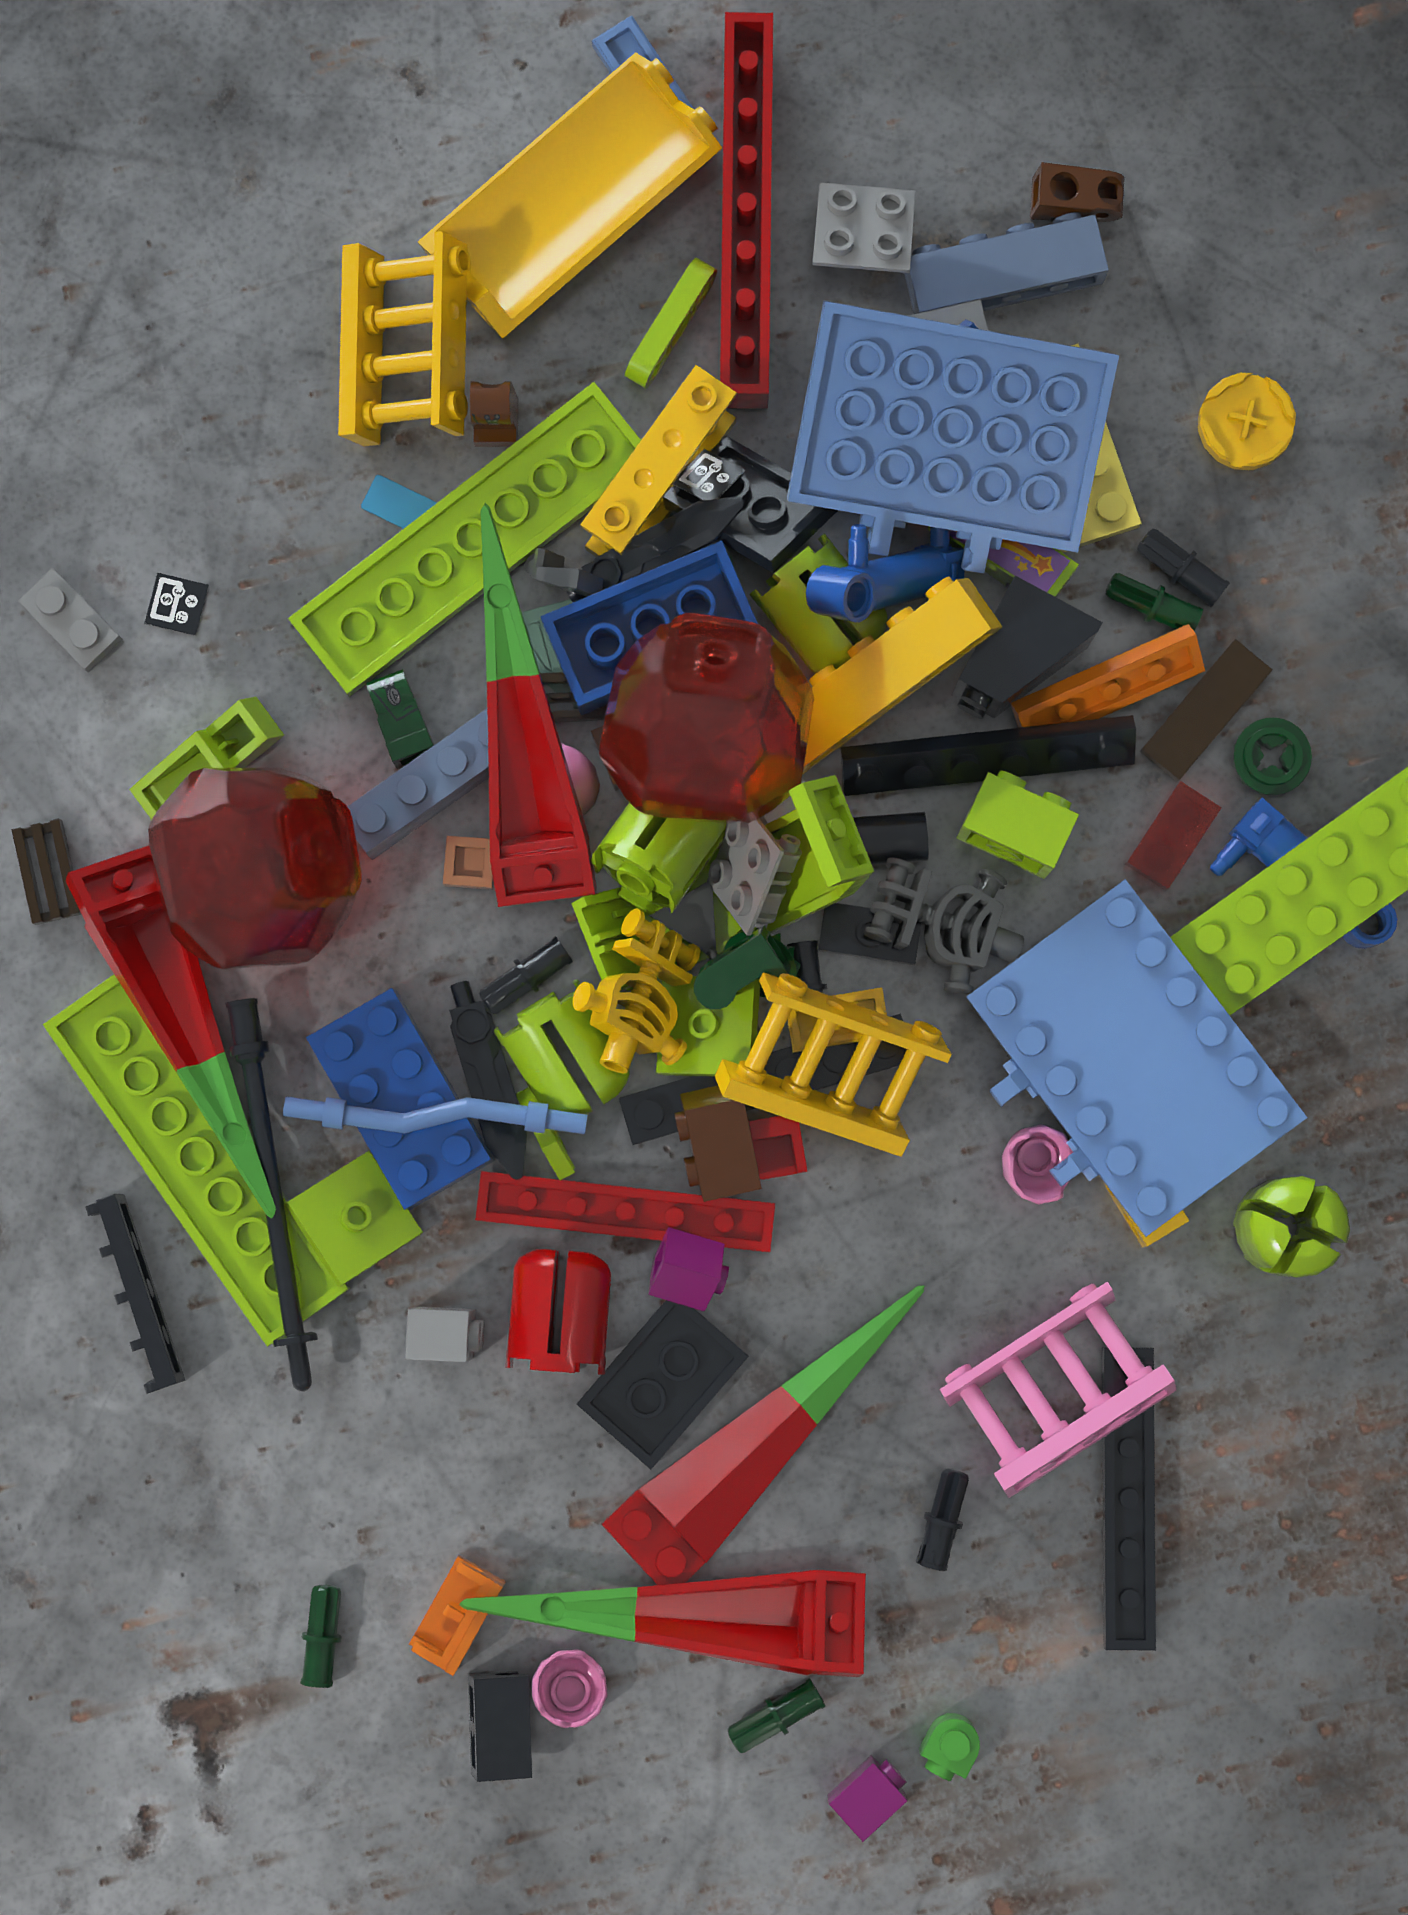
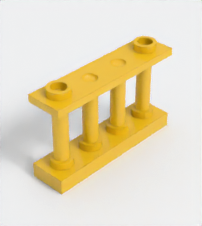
(362, 340)
(634, 499)
(837, 1110)

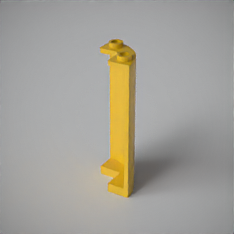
(576, 190)

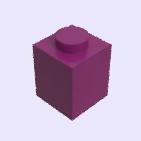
(688, 1269)
(868, 1796)

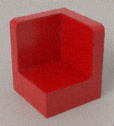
(777, 1147)

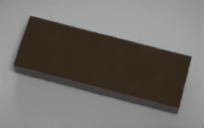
(1206, 710)

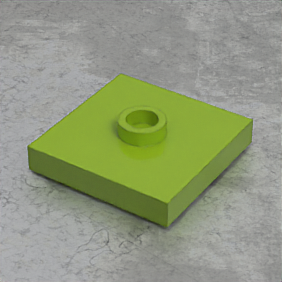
(711, 1032)
(353, 1219)

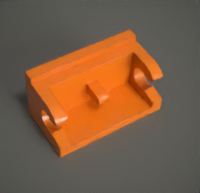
(447, 1627)

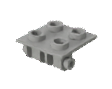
(864, 227)
(753, 872)

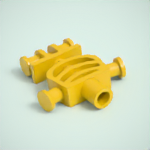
(649, 1007)

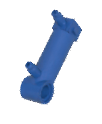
(884, 582)
(1270, 837)

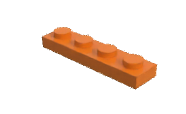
(1114, 681)

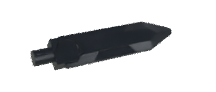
(665, 541)
(487, 1075)

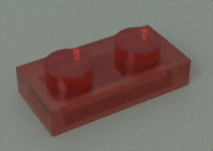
(1173, 835)

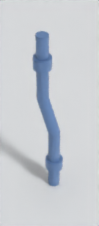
(336, 1113)

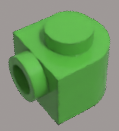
(950, 1746)

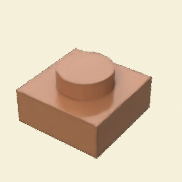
(467, 863)

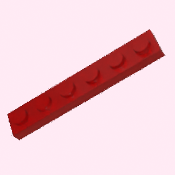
(622, 1210)

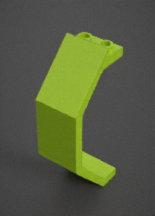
(829, 870)

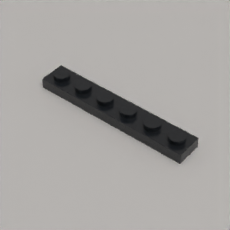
(973, 755)
(651, 1111)
(1128, 1521)

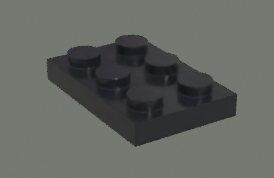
(768, 525)
(662, 1381)

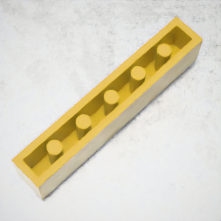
(896, 664)

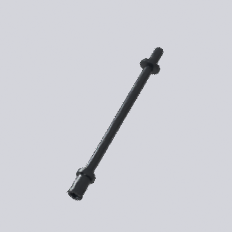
(249, 1052)

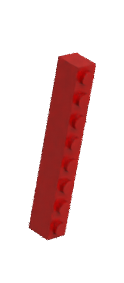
(746, 207)

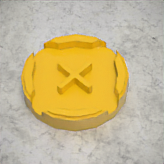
(1246, 421)

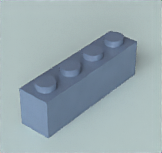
(1009, 267)
(422, 787)

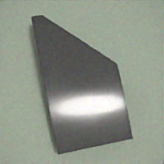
(550, 569)

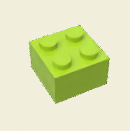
(1018, 824)

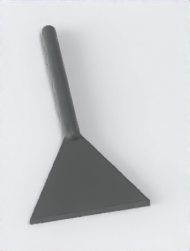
(694, 919)

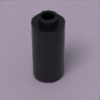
(894, 836)

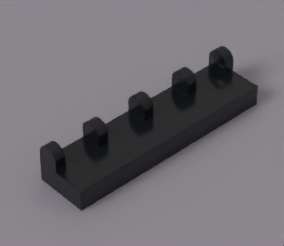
(138, 1291)

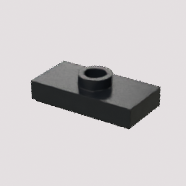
(844, 934)

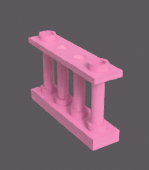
(1059, 1438)

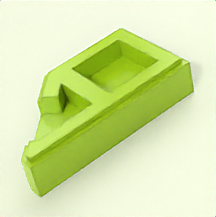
(550, 1142)

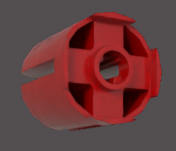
(535, 1311)

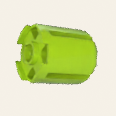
(814, 637)
(656, 856)
(543, 1066)
(1319, 1221)

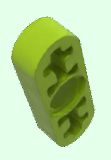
(671, 322)

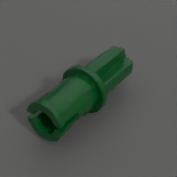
(1153, 603)
(321, 1636)
(775, 1716)

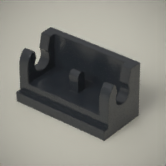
(499, 1726)

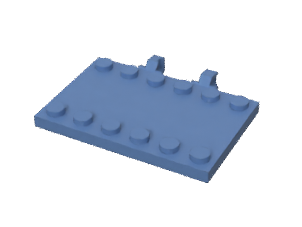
(950, 430)
(1133, 1060)

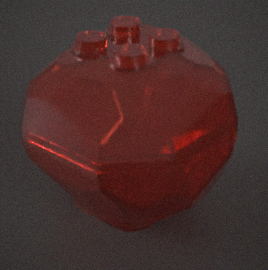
(707, 721)
(254, 866)

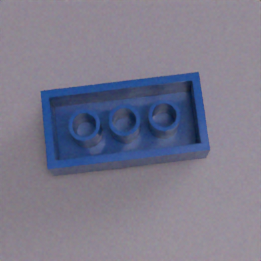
(601, 628)
(386, 1065)

